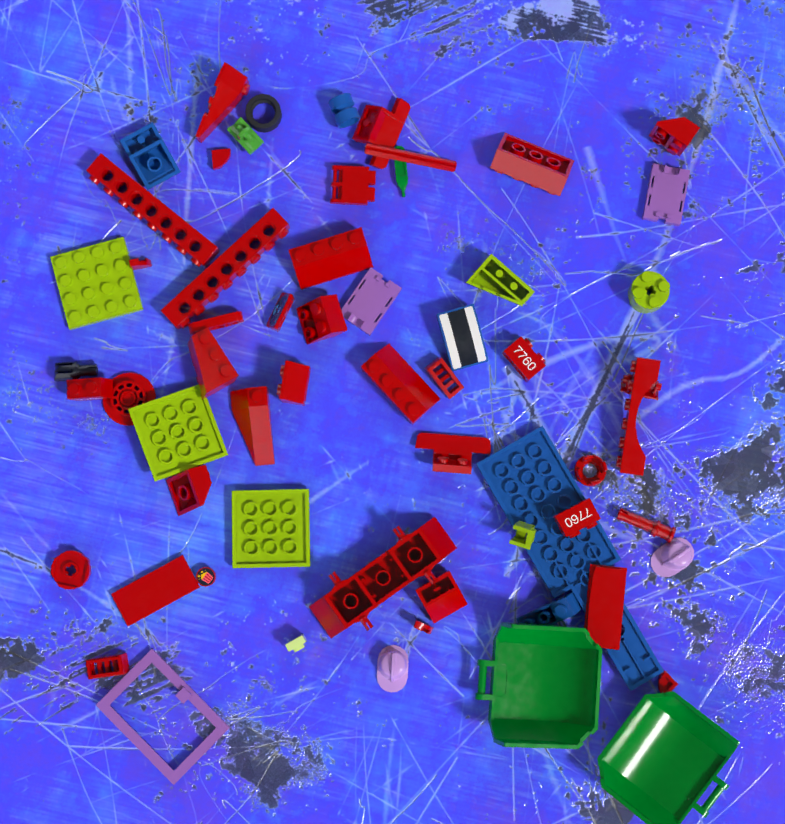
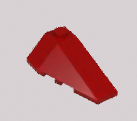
(229, 92)
(253, 417)

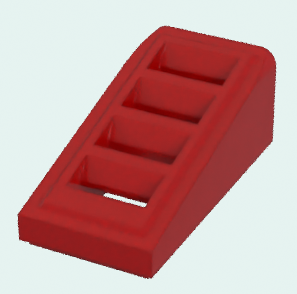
(444, 367)
(119, 662)

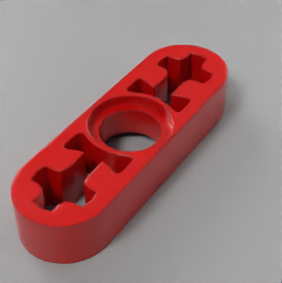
(216, 322)

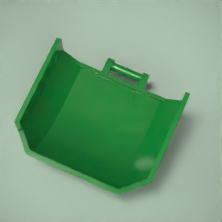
(542, 686)
(665, 760)

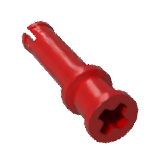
(654, 527)

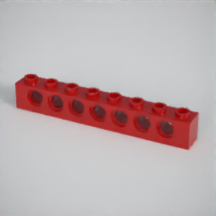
(103, 166)
(200, 284)

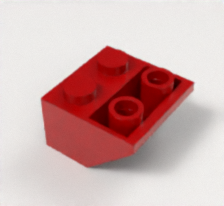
(674, 134)
(321, 318)
(294, 383)
(441, 597)

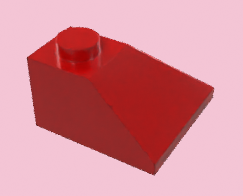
(189, 488)

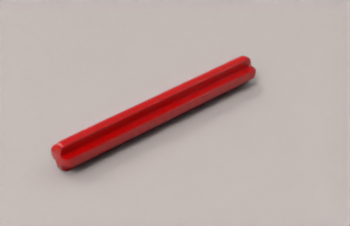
(410, 157)

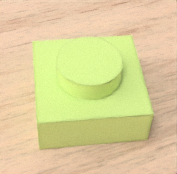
(296, 644)

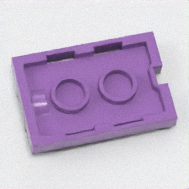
(666, 194)
(370, 301)

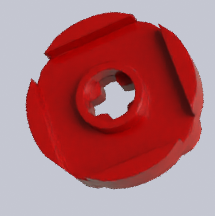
(62, 577)

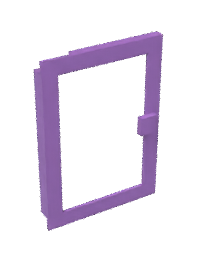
(185, 693)

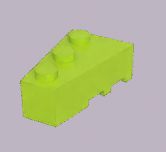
(501, 282)

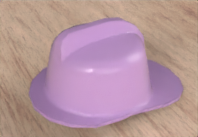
(672, 557)
(392, 668)

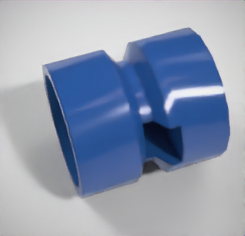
(343, 108)

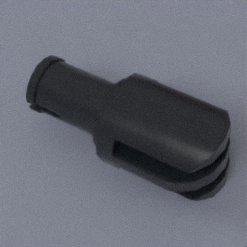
(73, 370)

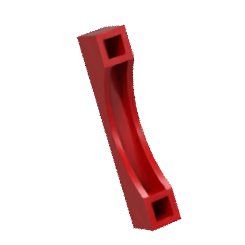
(644, 376)

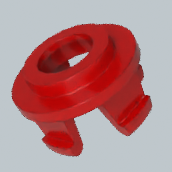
(598, 463)

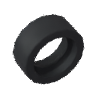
(258, 99)

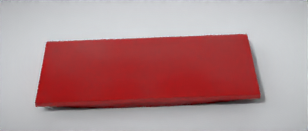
(155, 590)
(605, 605)

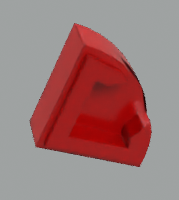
(220, 157)
(135, 264)
(423, 627)
(666, 682)

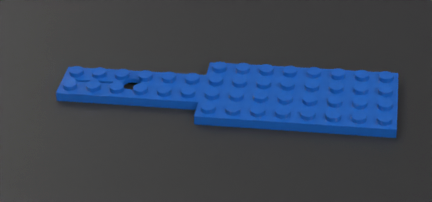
(534, 487)

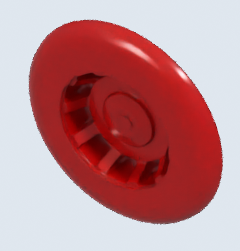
(128, 396)

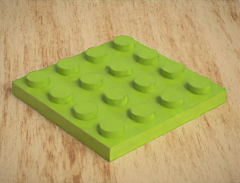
(96, 283)
(177, 432)
(270, 528)

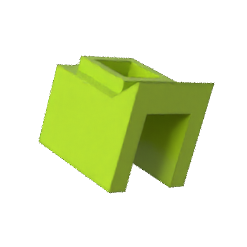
(524, 535)

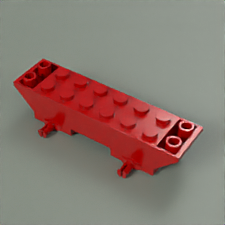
(383, 577)

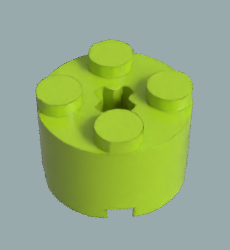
(658, 296)

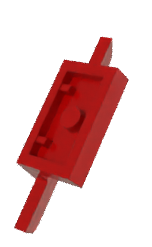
(381, 127)
(453, 452)

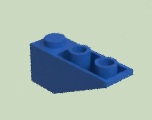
(553, 611)

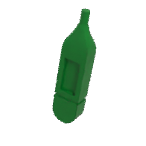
(401, 173)

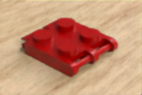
(353, 185)

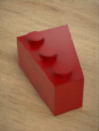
(210, 363)

